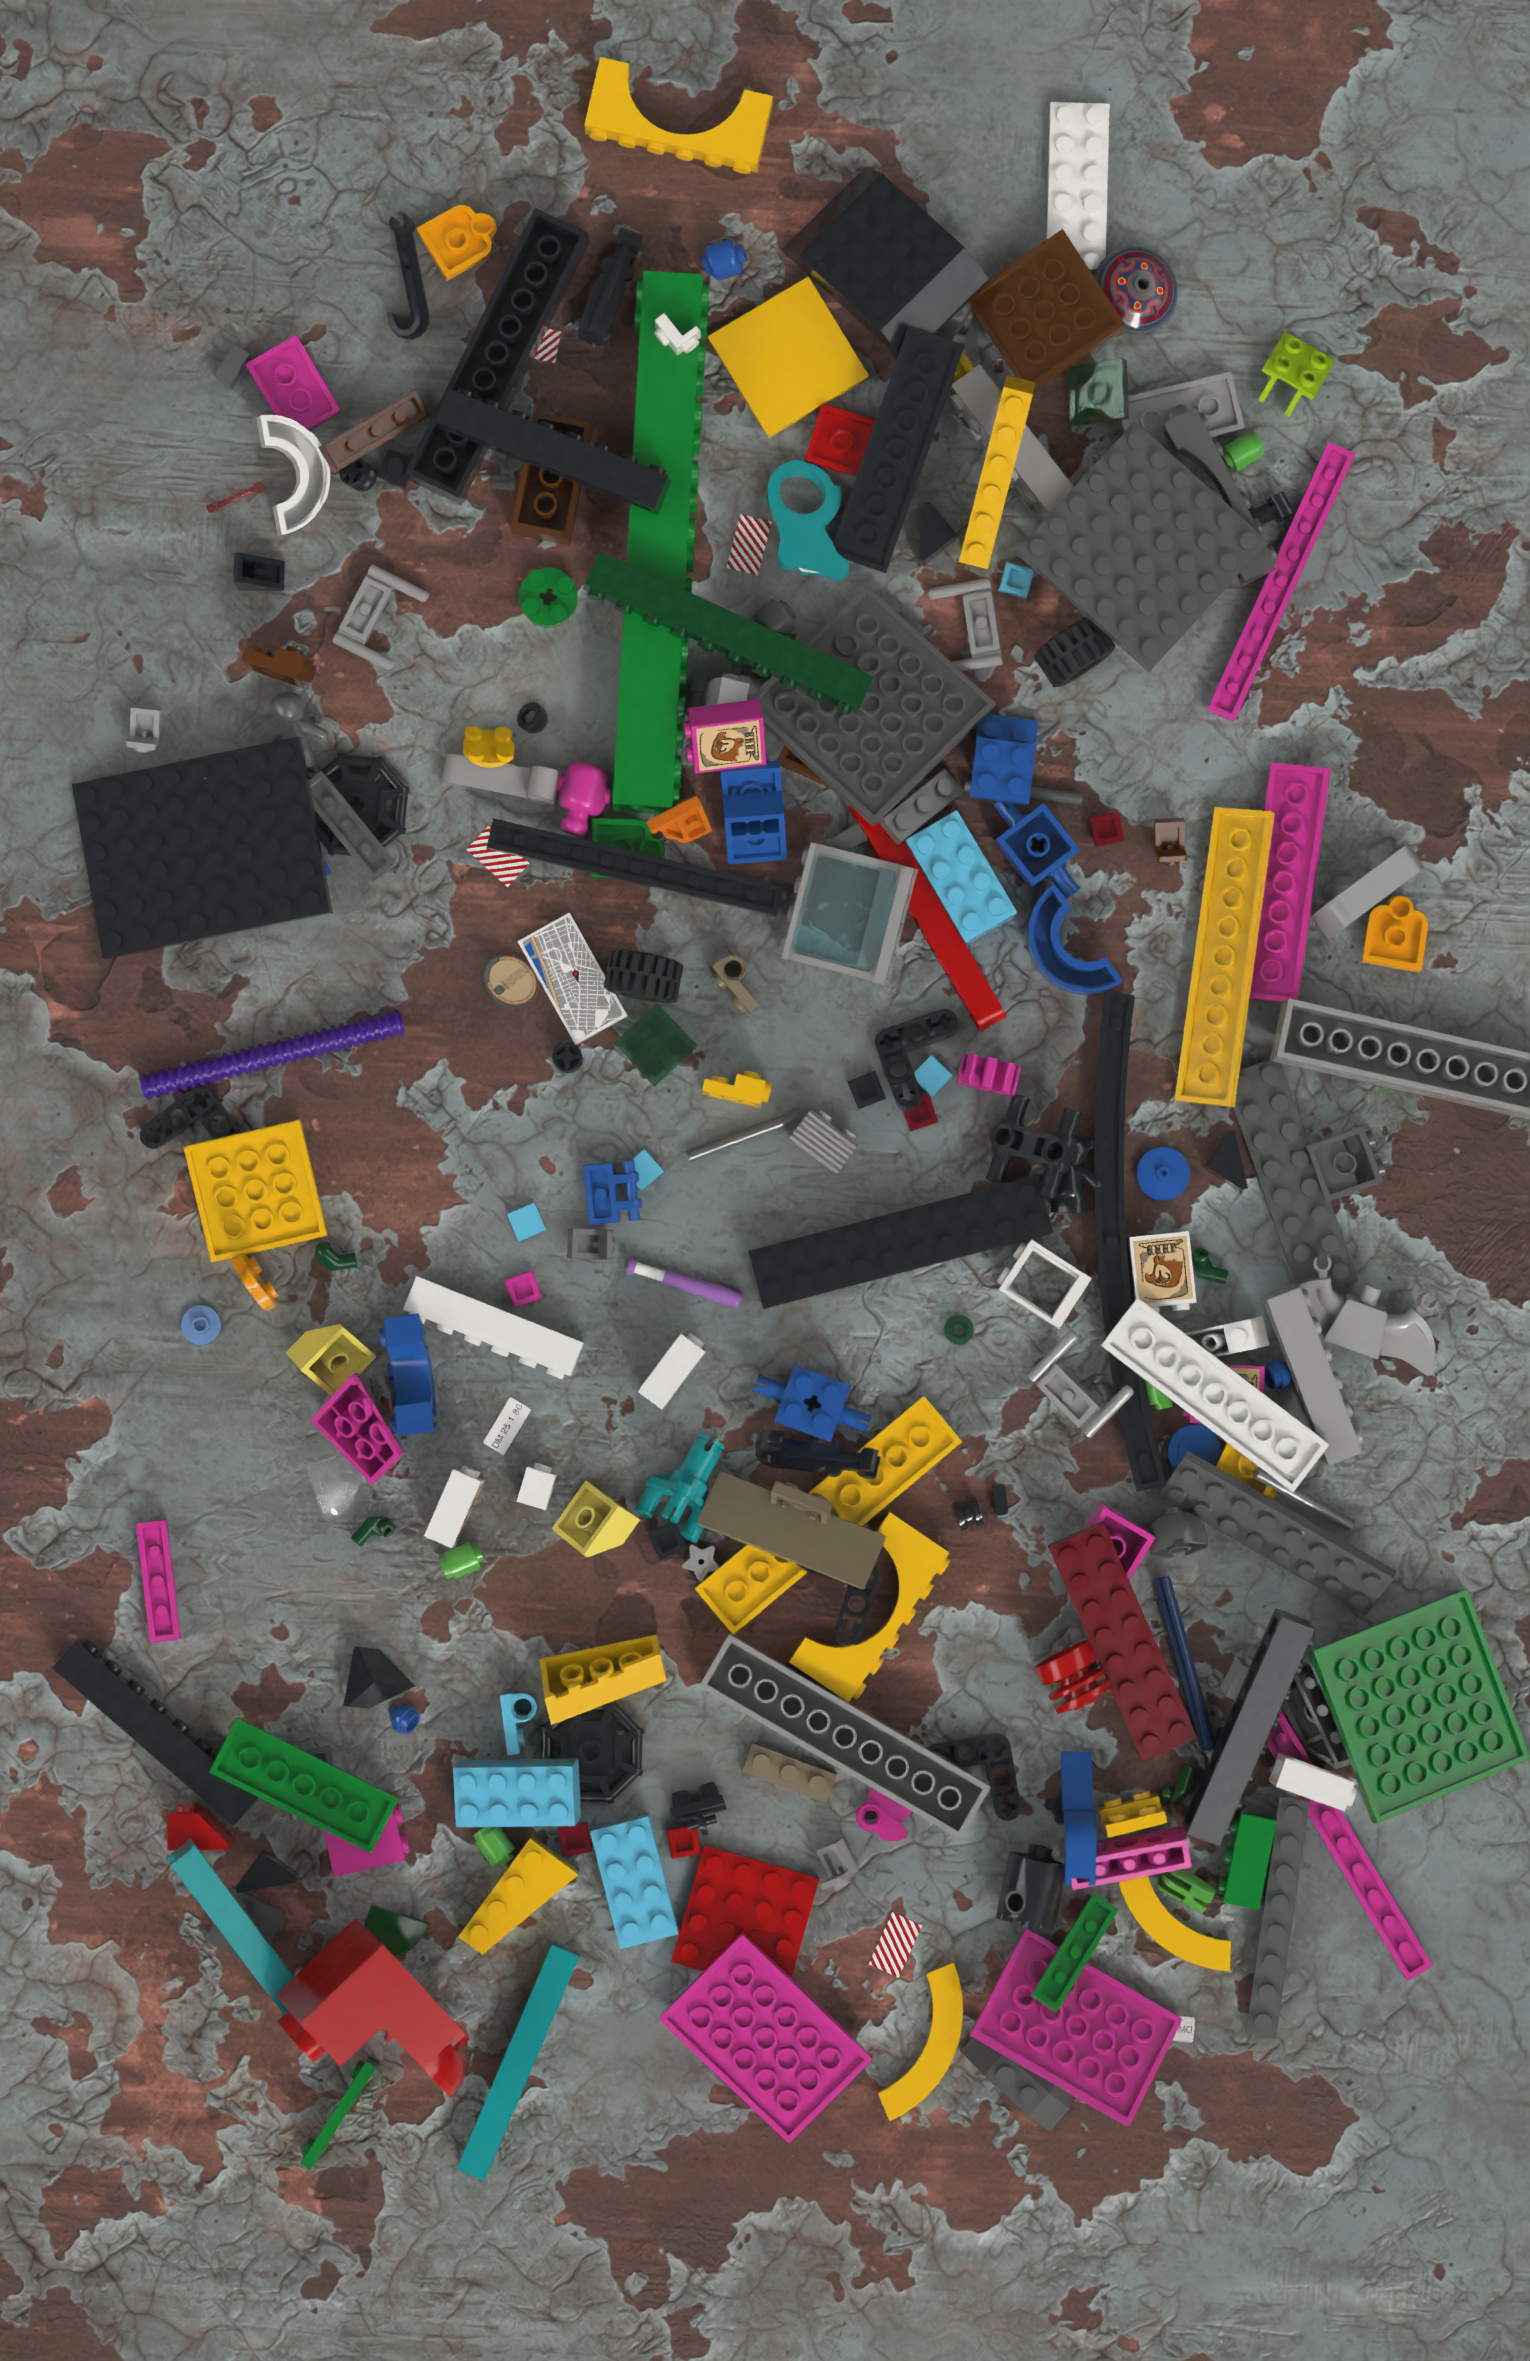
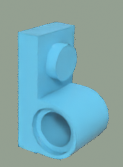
(513, 1735)

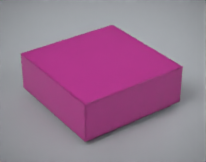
(523, 1289)

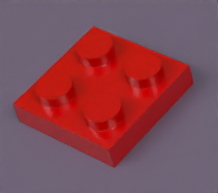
(839, 440)

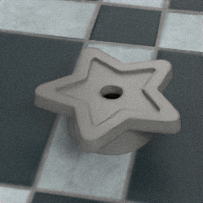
(695, 1555)

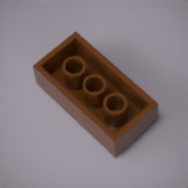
(544, 501)

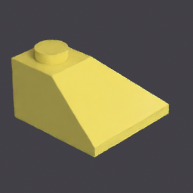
(330, 1356)
(594, 1521)

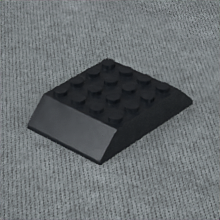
(886, 260)

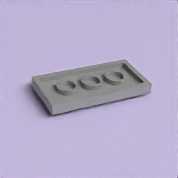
(1210, 395)

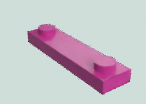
(158, 1581)

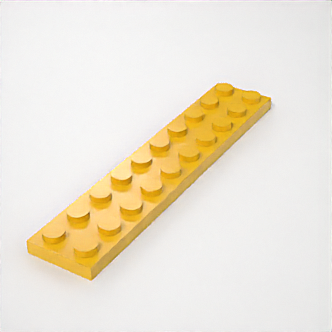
(1224, 956)
(906, 1451)

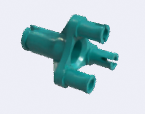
(684, 1486)

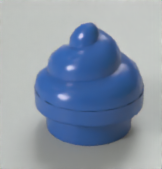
(1277, 1374)
(404, 1718)

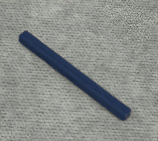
(1184, 1663)

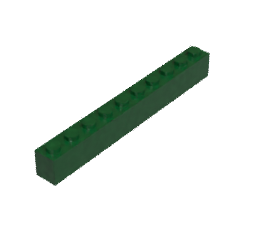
(727, 633)

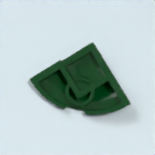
(394, 1930)

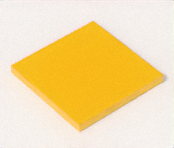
(788, 357)
(255, 1190)

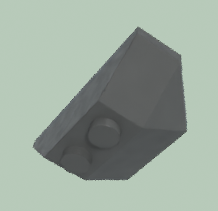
(1312, 1717)
(1030, 2092)

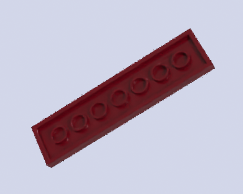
(1122, 1641)

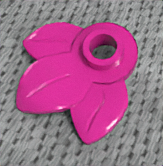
(889, 1817)

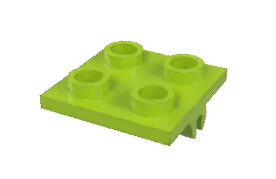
(1298, 366)

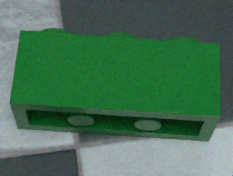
(1247, 1860)

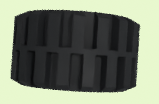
(1073, 652)
(643, 976)

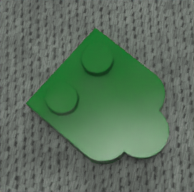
(626, 834)

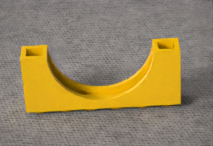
(732, 143)
(997, 471)
(845, 1668)

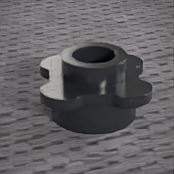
(1053, 1805)

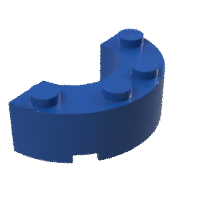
(1051, 958)
(412, 1374)

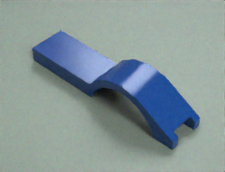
(1078, 1816)

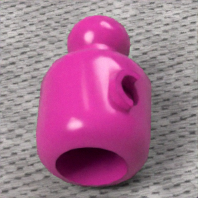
(583, 793)

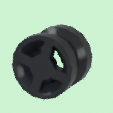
(359, 467)
(567, 1052)
(968, 1513)

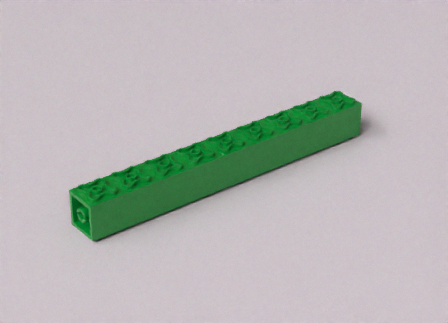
(661, 544)

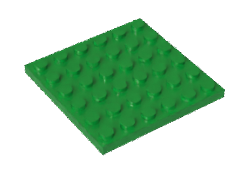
(1419, 1705)

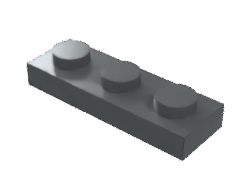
(921, 807)

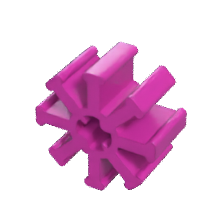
(988, 1074)

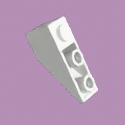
(1232, 1337)

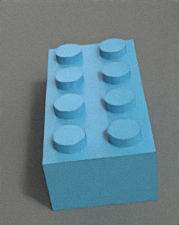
(961, 877)
(517, 1792)
(634, 1881)

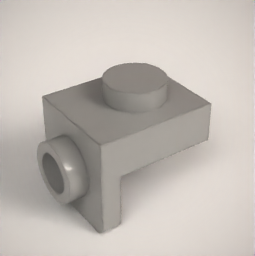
(144, 728)
(837, 1864)

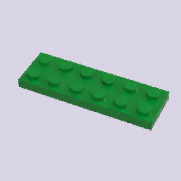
(304, 1785)

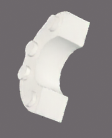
(310, 468)

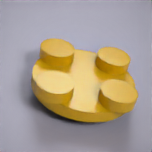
(488, 746)

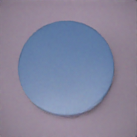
(201, 1325)

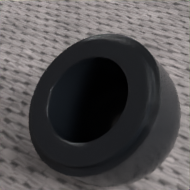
(539, 721)

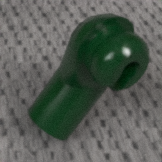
(333, 1261)

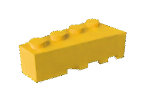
(599, 1676)
(524, 1887)

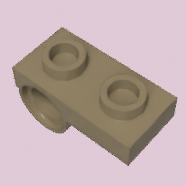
(741, 998)

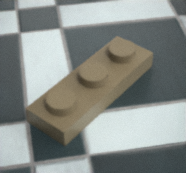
(789, 1772)

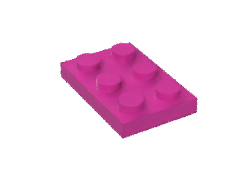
(293, 384)

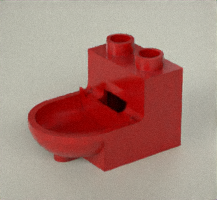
(361, 1989)

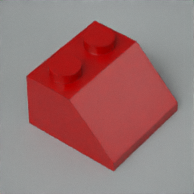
(198, 1824)

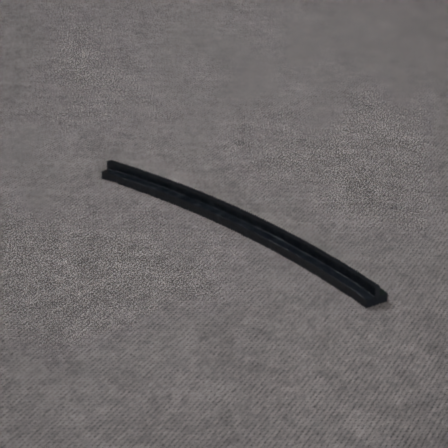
(1111, 1229)

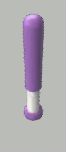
(702, 1288)

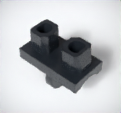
(710, 1804)

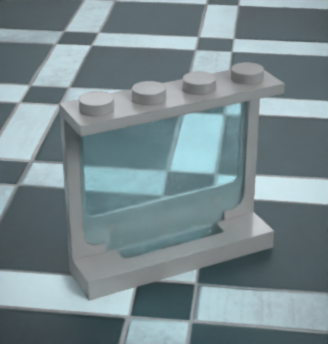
(848, 913)

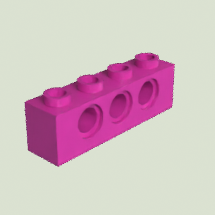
(1139, 1856)

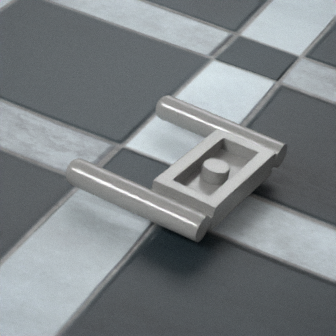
(367, 609)
(980, 622)
(1069, 1394)

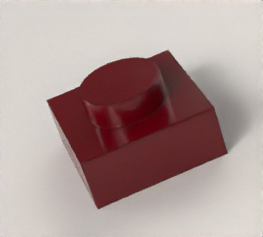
(1106, 829)
(922, 1116)
(575, 1839)

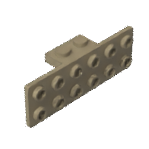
(792, 1527)

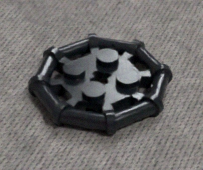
(370, 795)
(610, 1747)

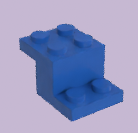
(1003, 759)
(754, 813)

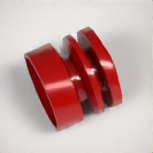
(1073, 1676)

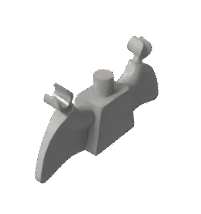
(1367, 1327)

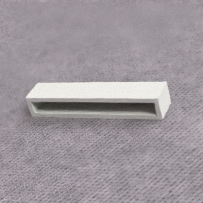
(495, 1327)

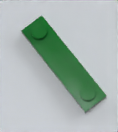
(1074, 1952)
(314, 2148)

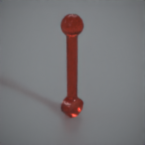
(258, 487)

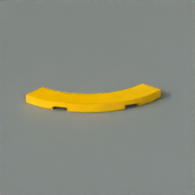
(1170, 1932)
(938, 2049)

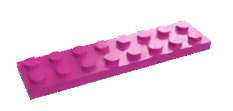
(1299, 803)

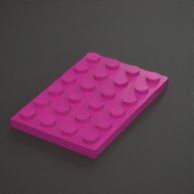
(765, 2037)
(1096, 2045)

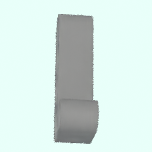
(508, 781)
(1367, 892)

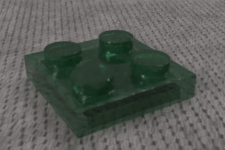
(1098, 392)
(655, 1044)

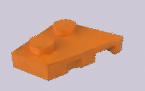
(683, 822)

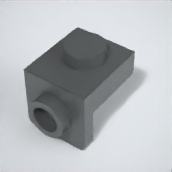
(590, 1244)

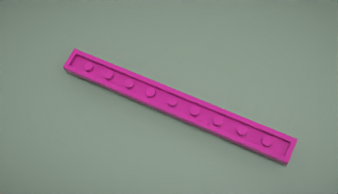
(1280, 582)
(1356, 1866)

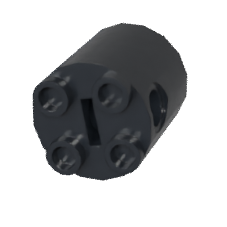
(1031, 1888)

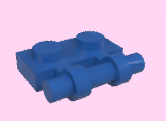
(603, 1193)

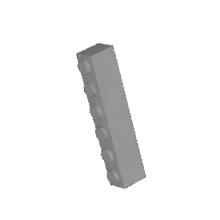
(1311, 1372)

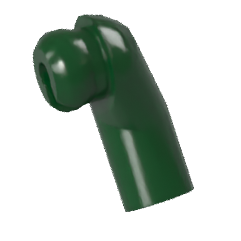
(1205, 1269)
(373, 1526)
(1181, 1788)

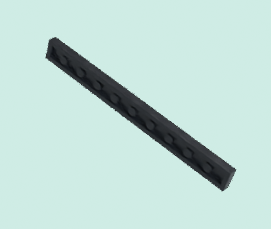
(634, 867)

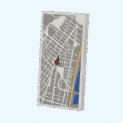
(572, 978)

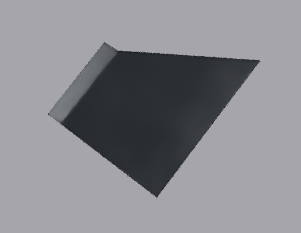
(373, 1679)

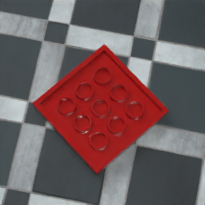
(744, 1896)

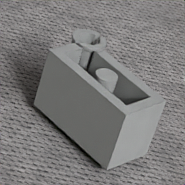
(716, 691)

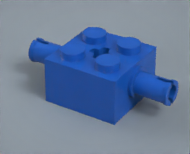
(1056, 850)
(820, 1421)

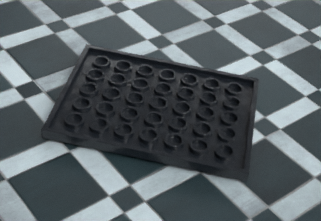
(202, 848)

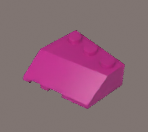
(359, 1429)

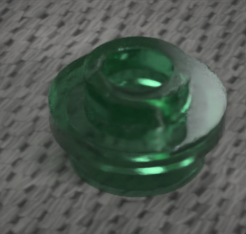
(968, 1329)

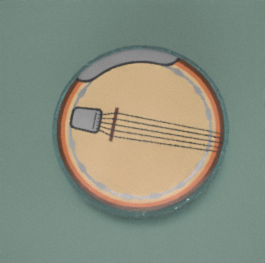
(510, 981)

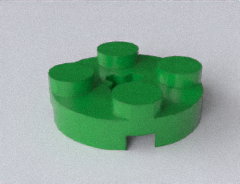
(557, 611)

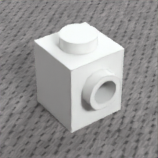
(537, 1486)

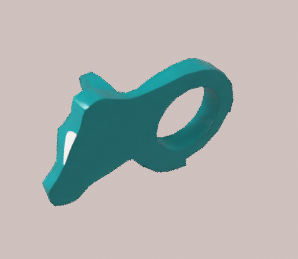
(803, 537)

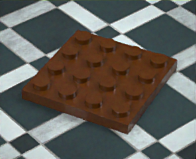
(1046, 311)

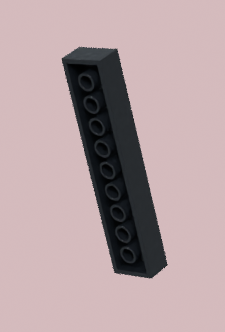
(502, 347)
(900, 1242)

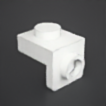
(669, 335)

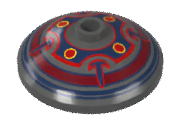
(1138, 308)

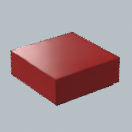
(683, 1842)

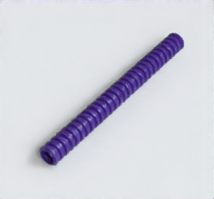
(271, 1054)

